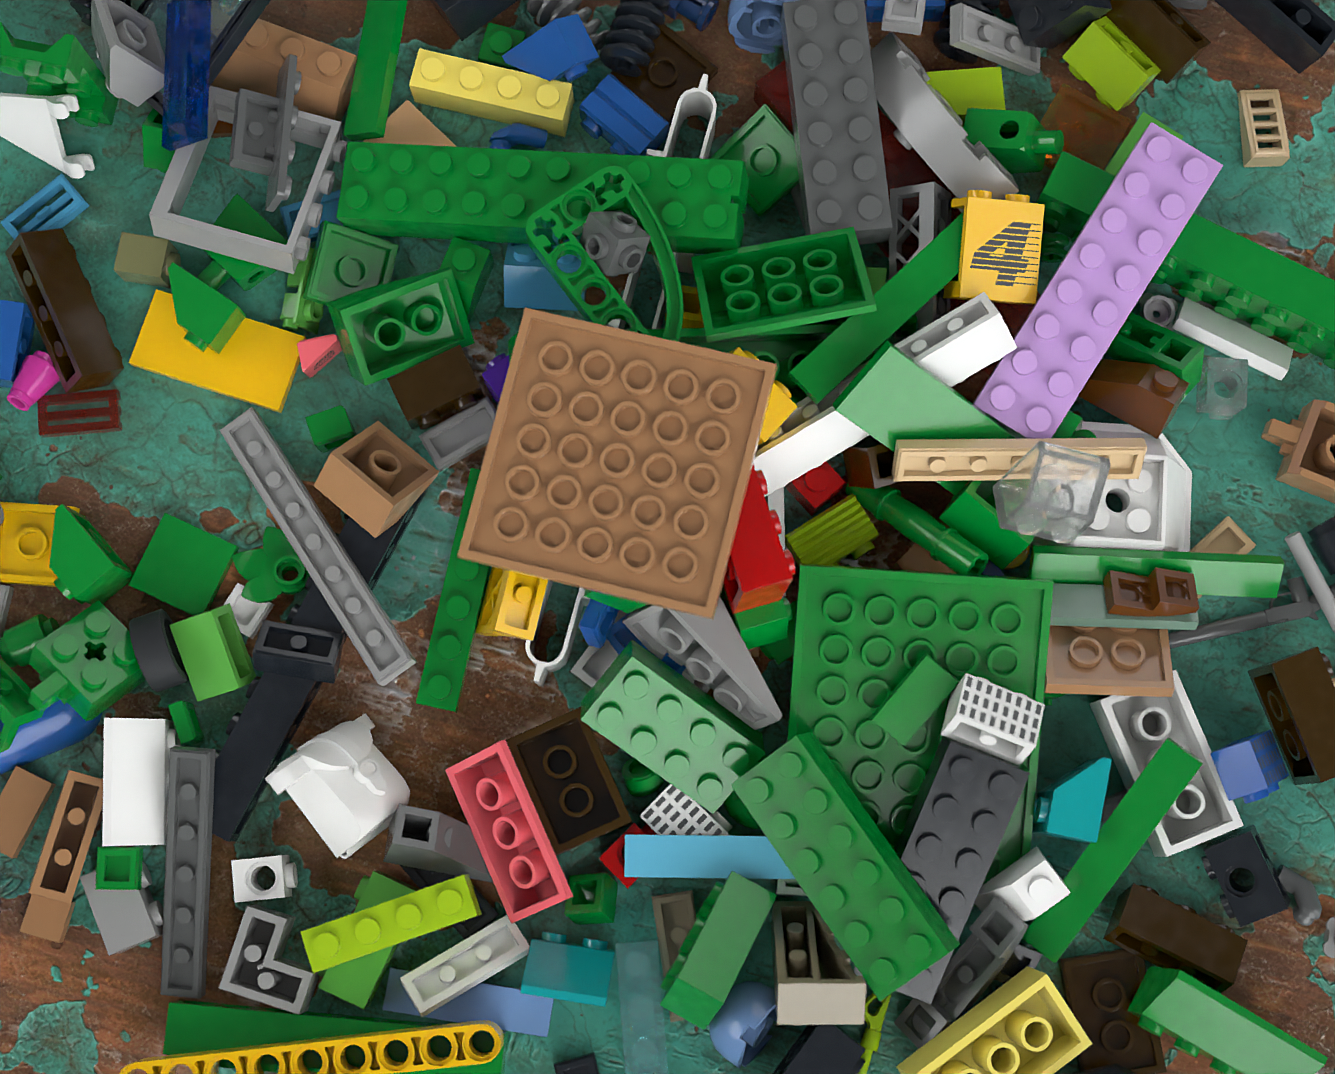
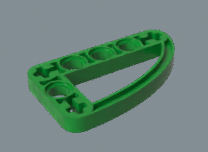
(589, 275)

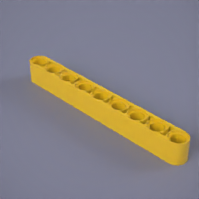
(333, 1050)

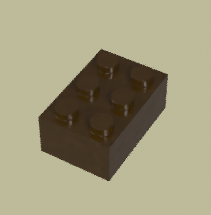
(1301, 712)
(568, 781)

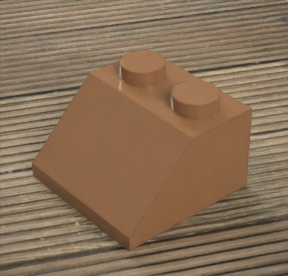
(375, 478)

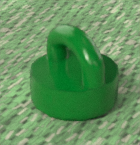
(640, 779)

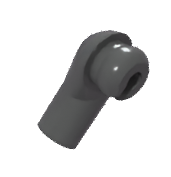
(1305, 895)

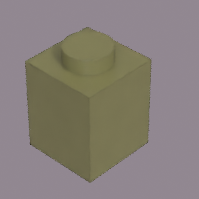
(145, 259)

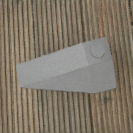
(712, 655)

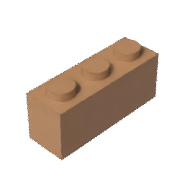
(68, 837)

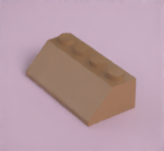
(324, 69)

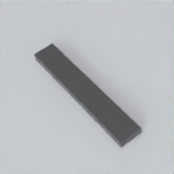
(187, 871)

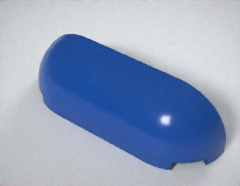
(41, 737)

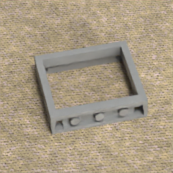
(166, 210)

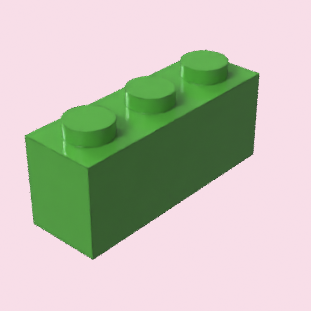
(360, 978)

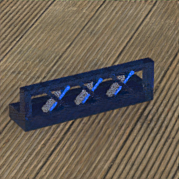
(186, 73)

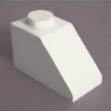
(1025, 886)

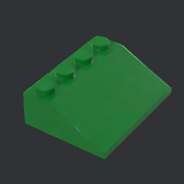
(782, 284)

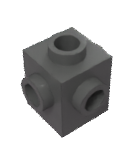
(614, 242)

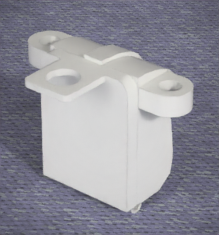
(343, 785)

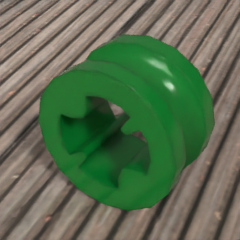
(1053, 247)

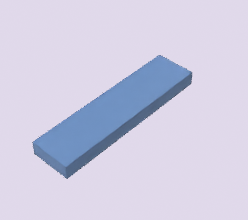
(483, 1002)

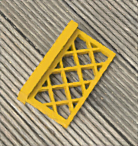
(511, 605)

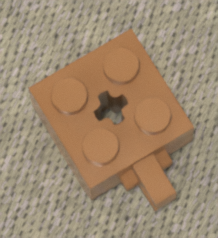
(1306, 449)

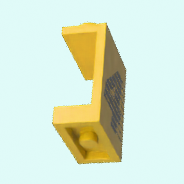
(998, 248)

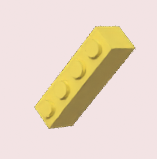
(491, 92)

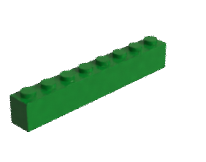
(217, 1026)

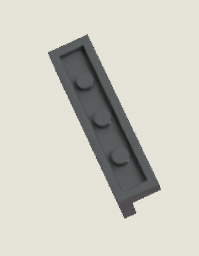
(932, 218)

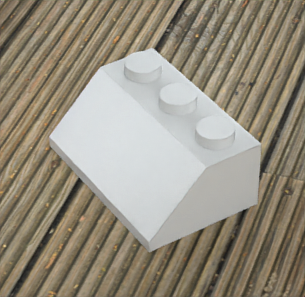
(136, 780)

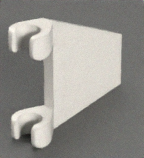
(33, 126)

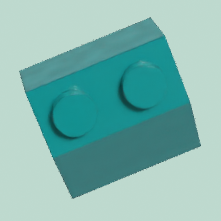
(1073, 803)
(568, 969)

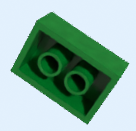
(715, 949)

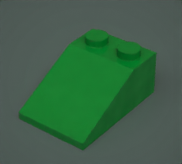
(400, 324)

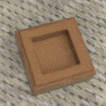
(47, 918)

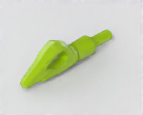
(872, 1034)

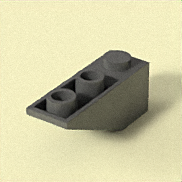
(433, 843)

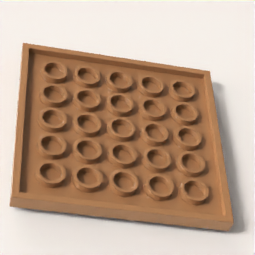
(618, 463)

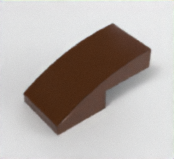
(1158, 595)

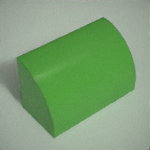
(213, 652)

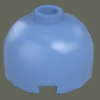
(756, 24)
(743, 1022)

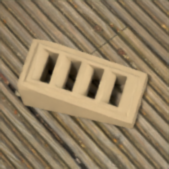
(1252, 154)

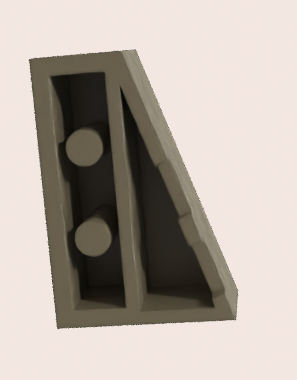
(811, 971)

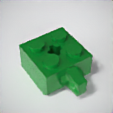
(85, 664)

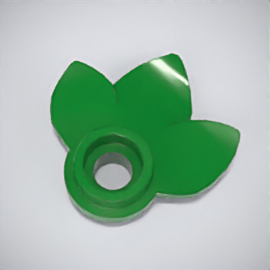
(267, 566)

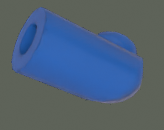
(518, 134)

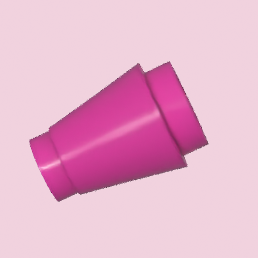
(33, 380)

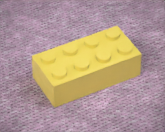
(1011, 1031)

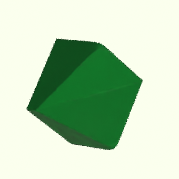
(330, 428)
(592, 899)

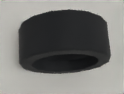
(157, 650)

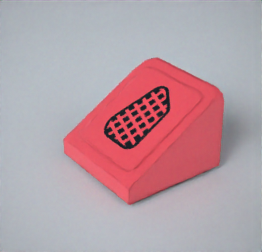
(317, 352)

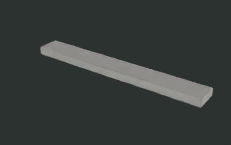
(318, 547)

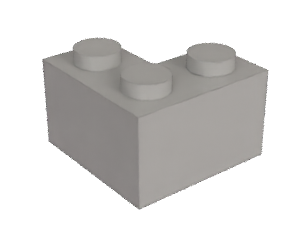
(258, 965)

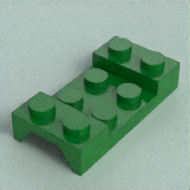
(60, 71)

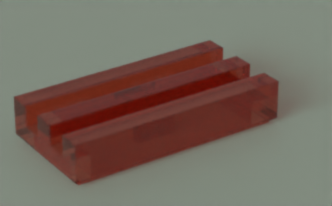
(113, 411)

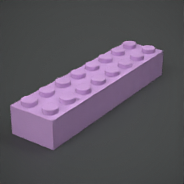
(1097, 284)

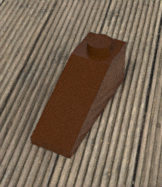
(1135, 393)

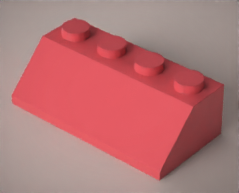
(508, 832)

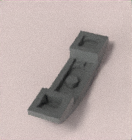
(966, 975)

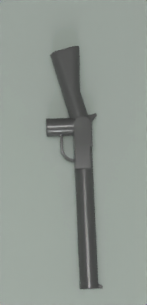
(1300, 608)

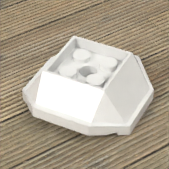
(1154, 506)

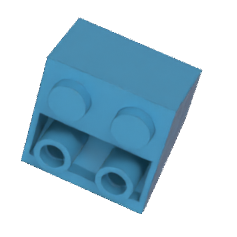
(530, 283)

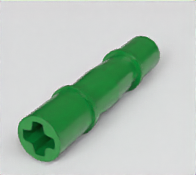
(922, 528)

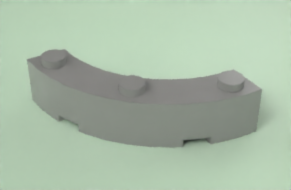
(931, 124)

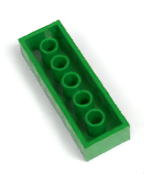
(845, 865)

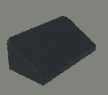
(298, 651)

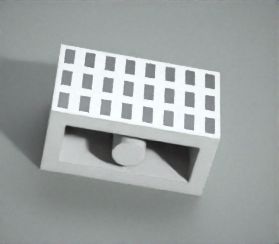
(993, 719)
(680, 815)

